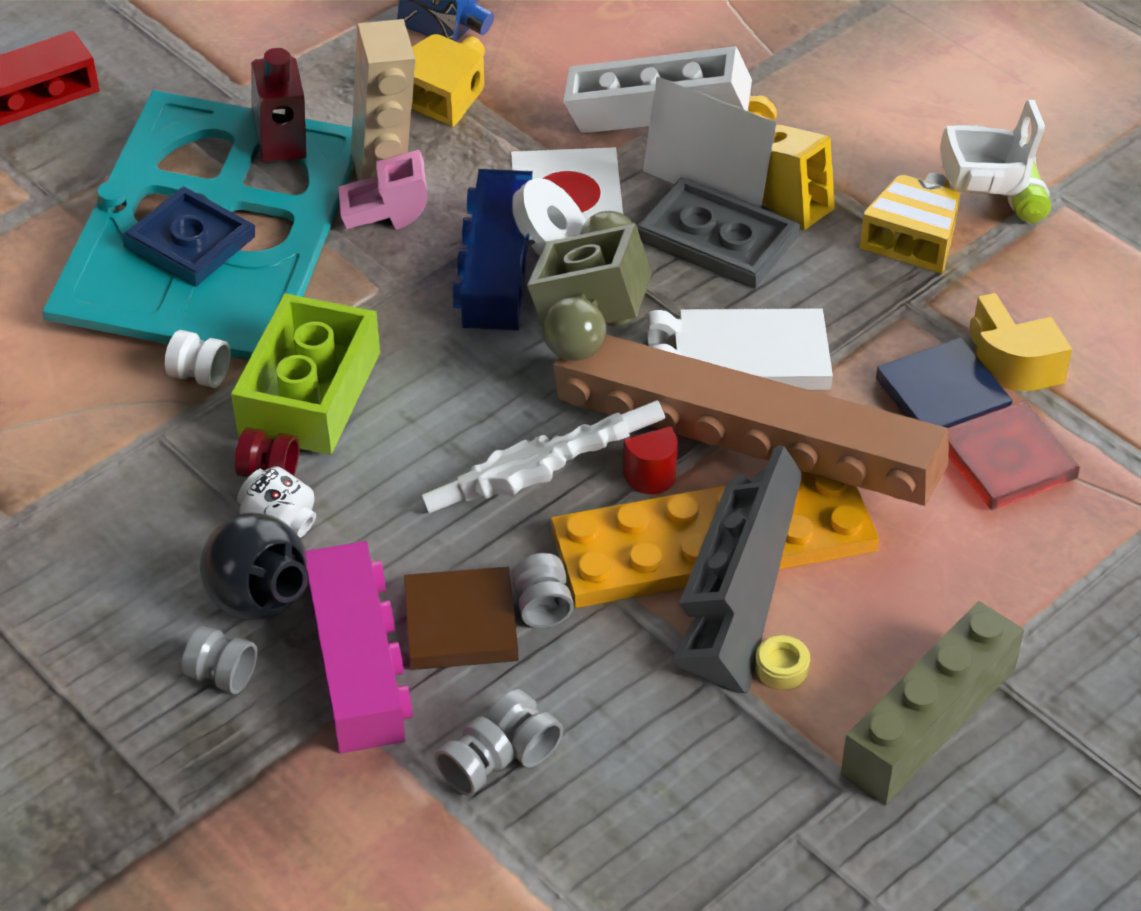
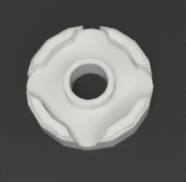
(546, 212)

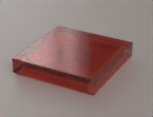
(1010, 455)

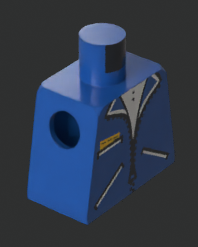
(445, 17)

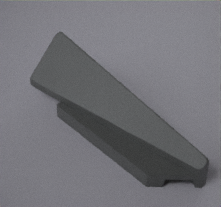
(737, 574)

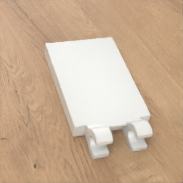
(762, 342)

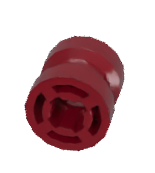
(260, 451)

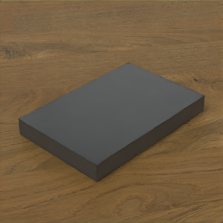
(718, 232)

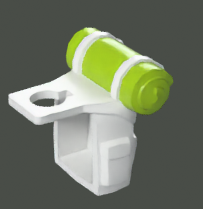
(999, 163)

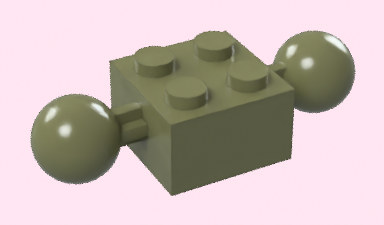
(589, 284)

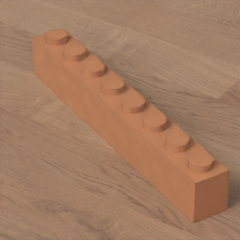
(758, 414)

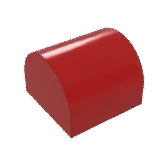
(651, 461)

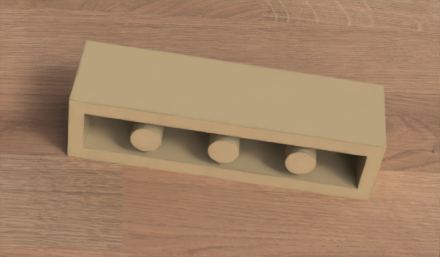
(381, 94)

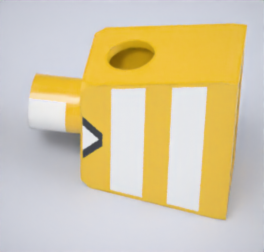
(913, 221)

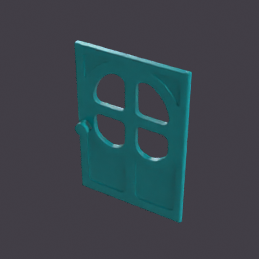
(132, 297)

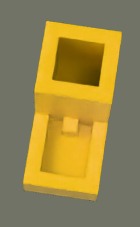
(1022, 354)

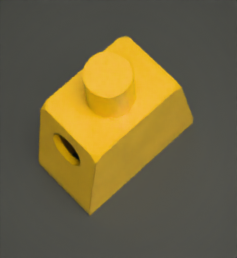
(447, 77)
(800, 176)

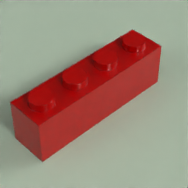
(45, 76)

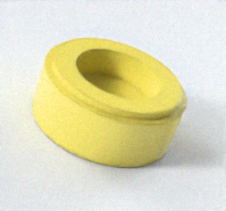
(782, 662)

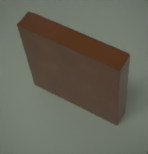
(460, 618)

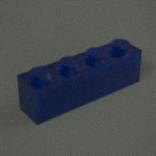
(495, 254)

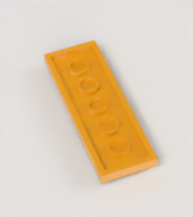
(656, 541)

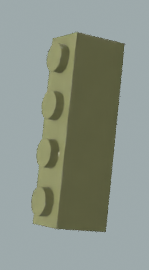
(931, 702)

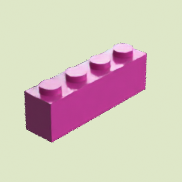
(355, 647)

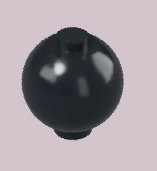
(254, 566)

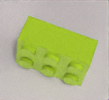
(307, 371)

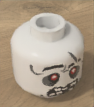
(279, 495)

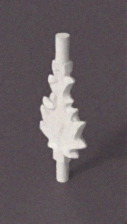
(536, 460)

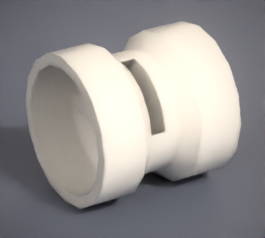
(193, 357)

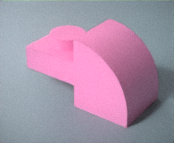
(394, 193)

